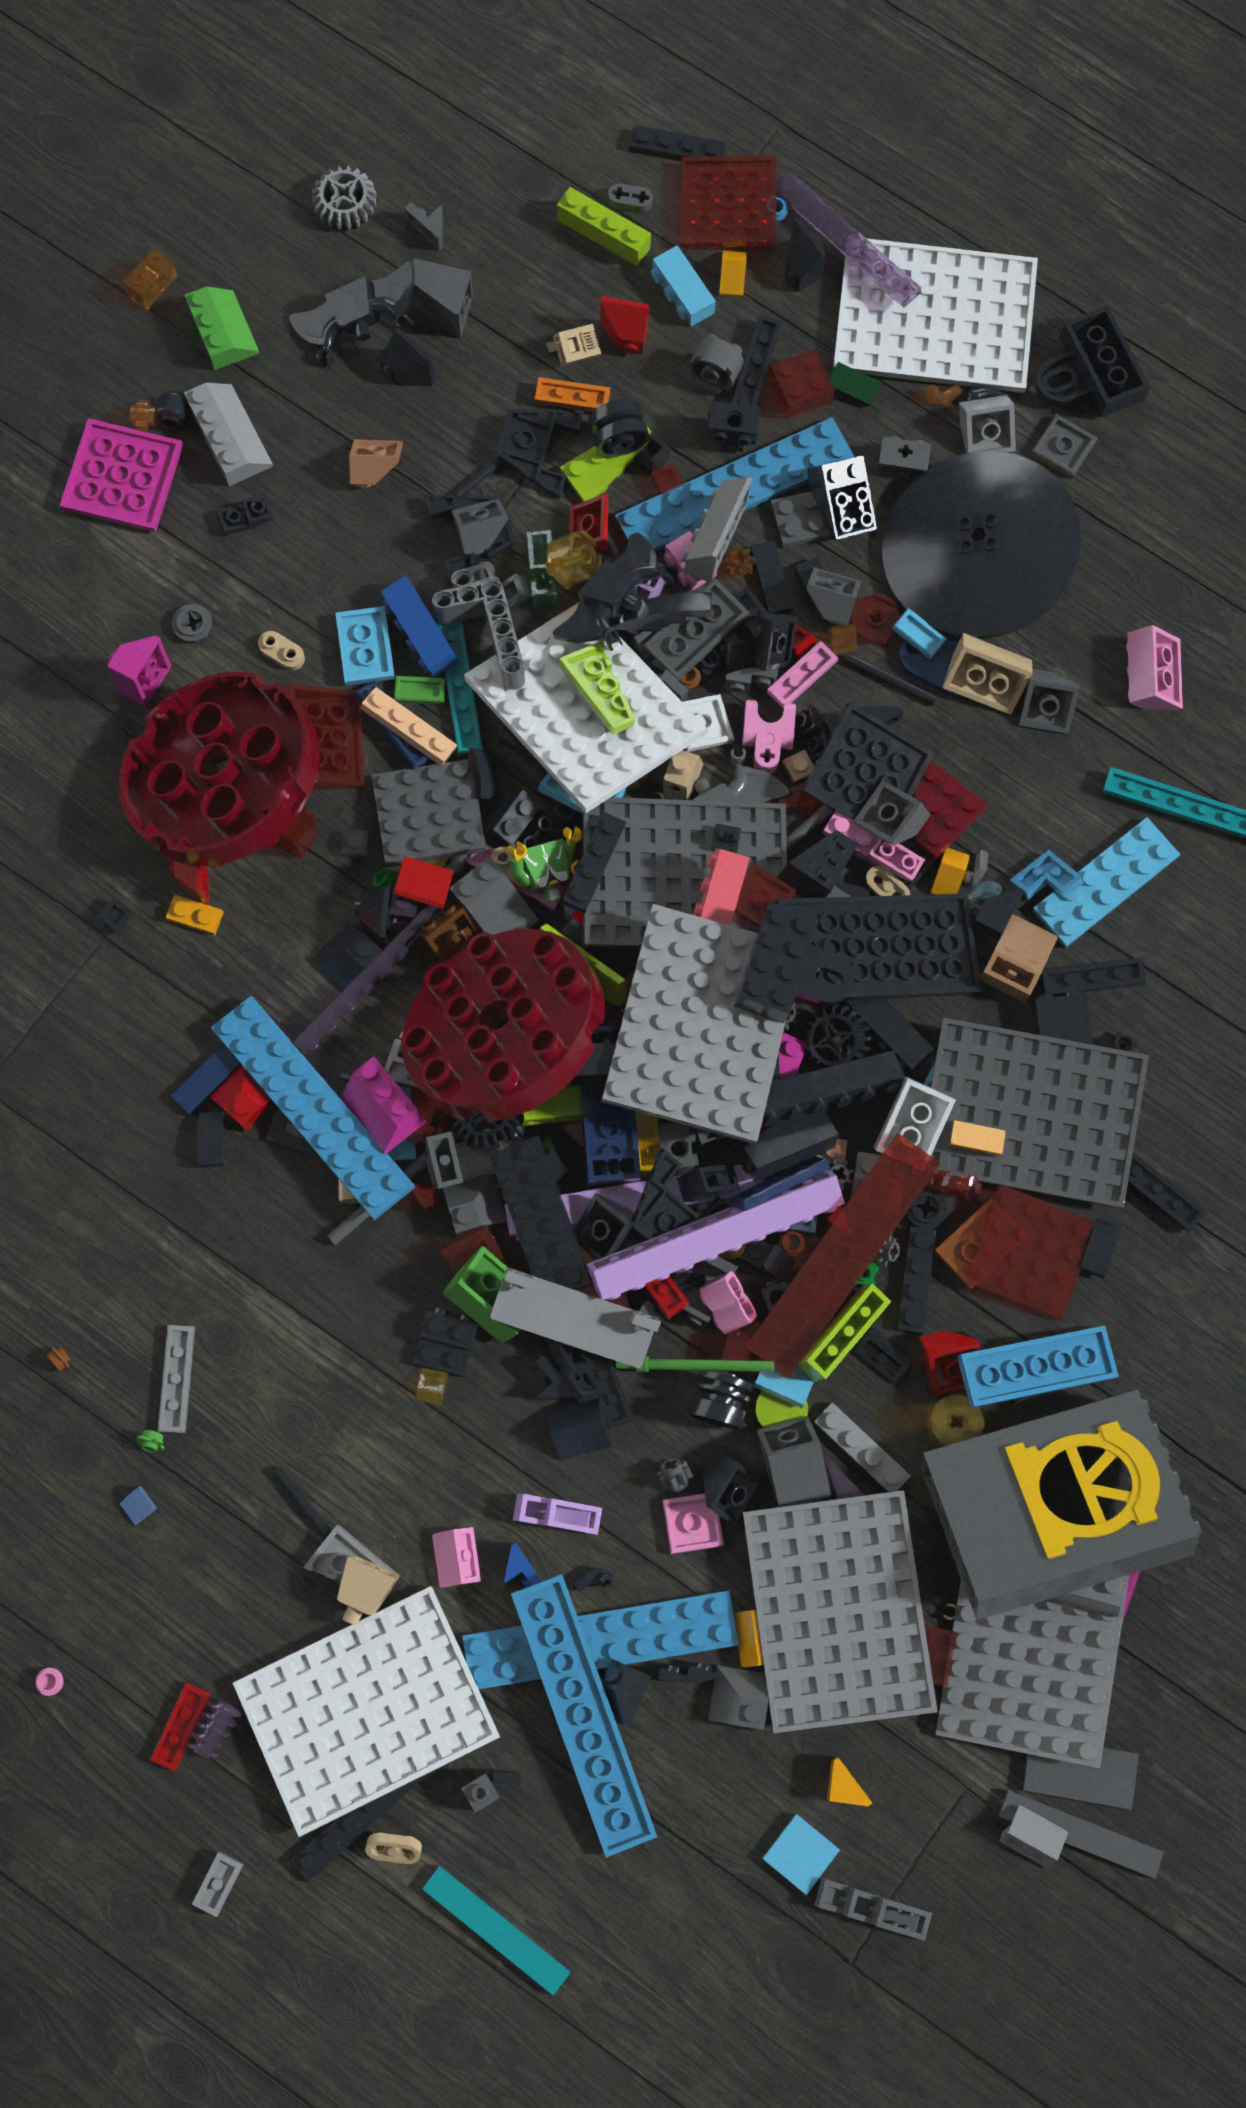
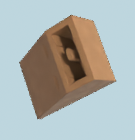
(1018, 958)

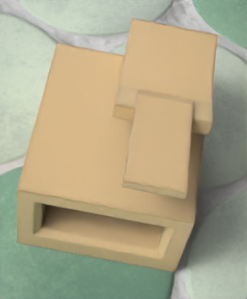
(575, 345)

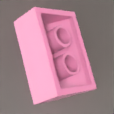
(1154, 669)

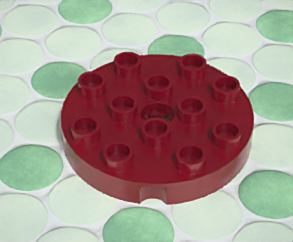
(173, 778)
(506, 1071)

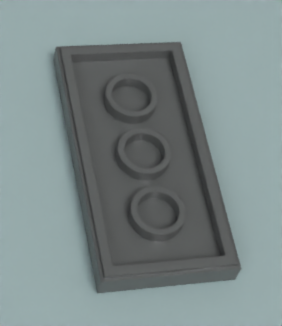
(685, 645)
(1109, 1785)

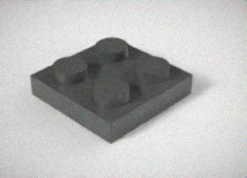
(799, 520)

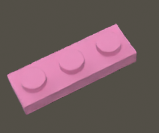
(802, 674)

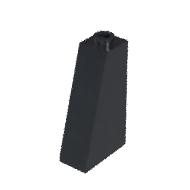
(789, 1144)

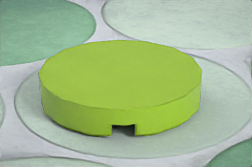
(773, 1410)

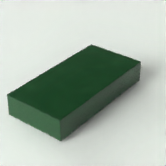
(854, 383)

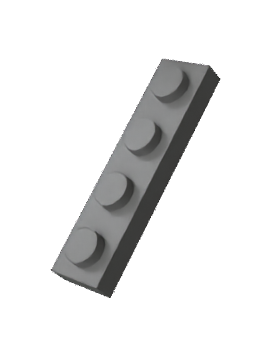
(861, 1448)

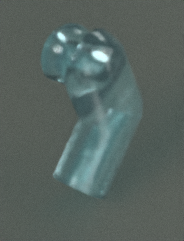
(983, 890)

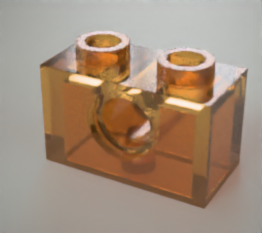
(150, 278)

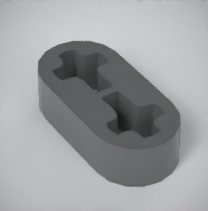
(630, 198)

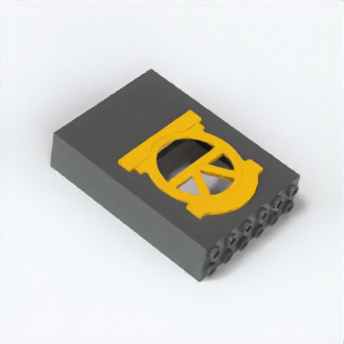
(1020, 1552)

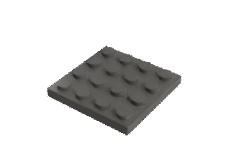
(428, 813)

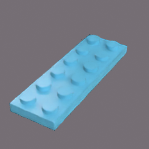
(1107, 882)

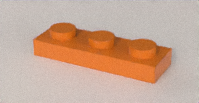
(570, 394)

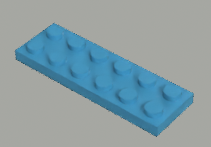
(1037, 1366)

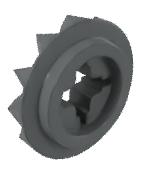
(181, 620)

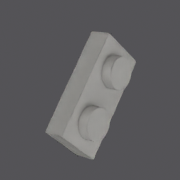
(217, 1884)

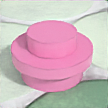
(49, 1681)

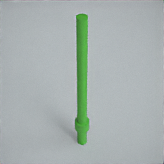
(708, 1365)

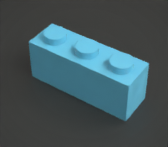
(683, 286)

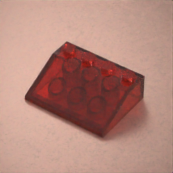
(339, 734)

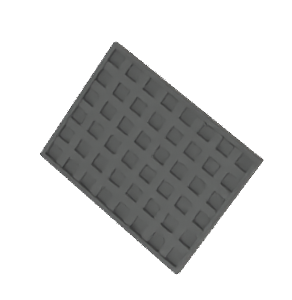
(666, 858)
(1062, 1104)

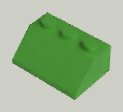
(221, 326)
(476, 1289)

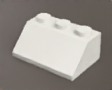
(916, 1115)

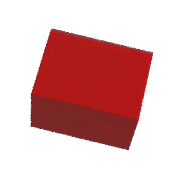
(592, 518)
(423, 882)

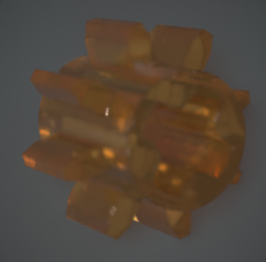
(142, 415)
(737, 568)

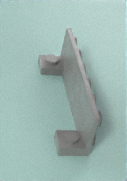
(574, 1318)

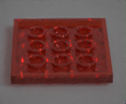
(728, 201)
(1030, 1252)

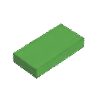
(420, 690)

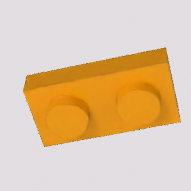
(194, 915)

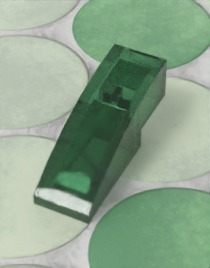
(542, 584)

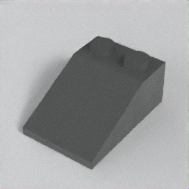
(492, 900)

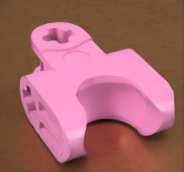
(768, 737)

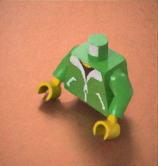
(545, 864)

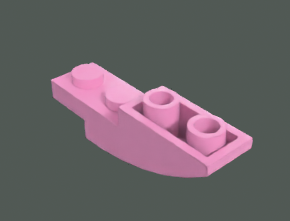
(875, 850)

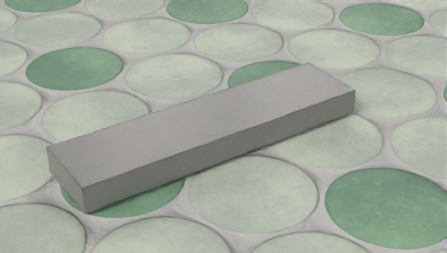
(176, 1379)

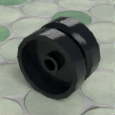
(618, 427)

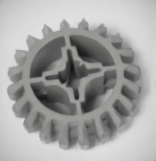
(343, 207)

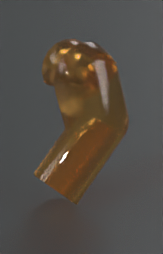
(936, 396)

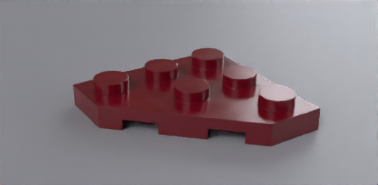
(950, 806)

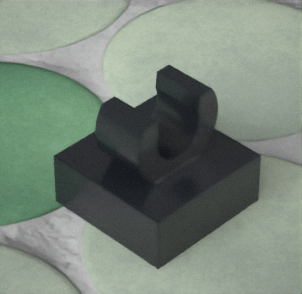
(726, 838)

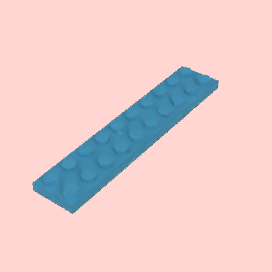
(773, 471)
(313, 1108)
(619, 1634)
(584, 1715)

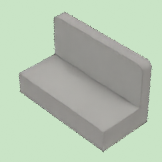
(1034, 1837)

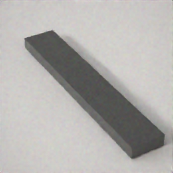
(1090, 1836)

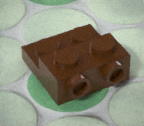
(449, 931)

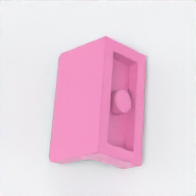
(456, 1557)

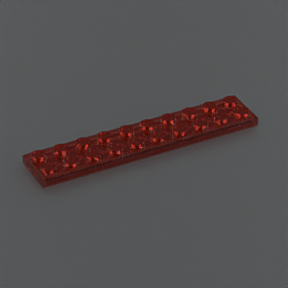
(842, 1255)

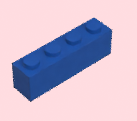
(420, 627)

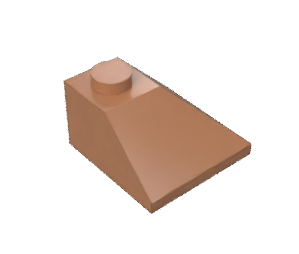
(372, 460)

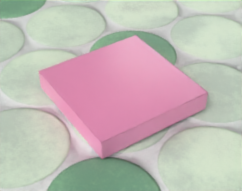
(691, 1524)

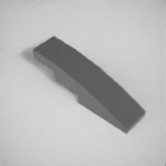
(873, 1909)

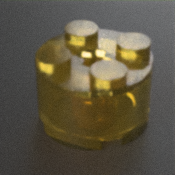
(572, 559)
(958, 1407)

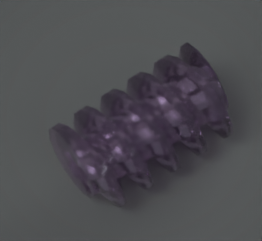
(214, 1729)

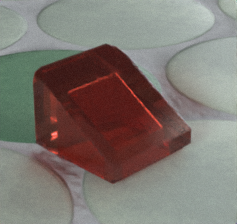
(426, 1196)

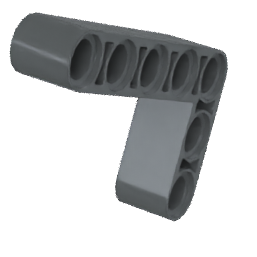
(490, 601)

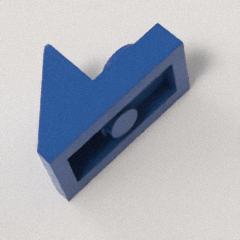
(517, 1564)

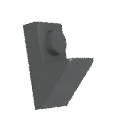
(428, 226)

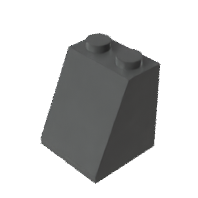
(442, 294)
(794, 1462)

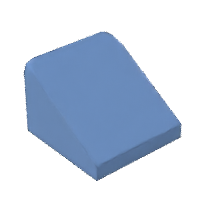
(138, 1505)

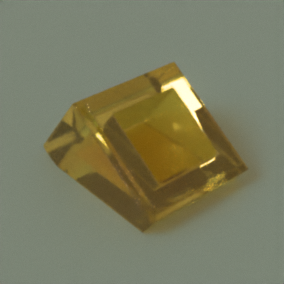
(431, 1386)

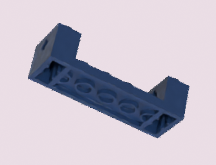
(608, 1133)

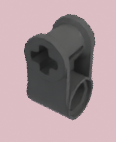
(474, 575)

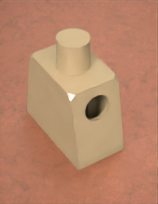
(683, 773)
(364, 1587)

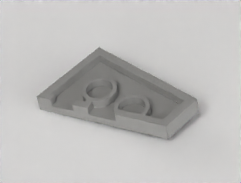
(334, 1551)

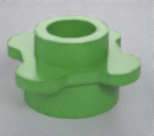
(150, 1441)

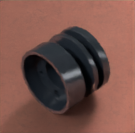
(720, 1399)

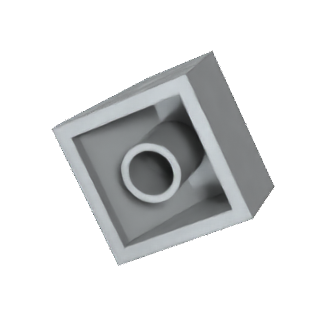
(988, 424)

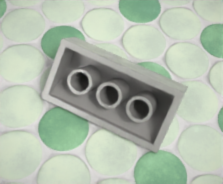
(227, 431)
(717, 528)

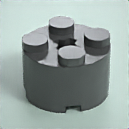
(715, 364)

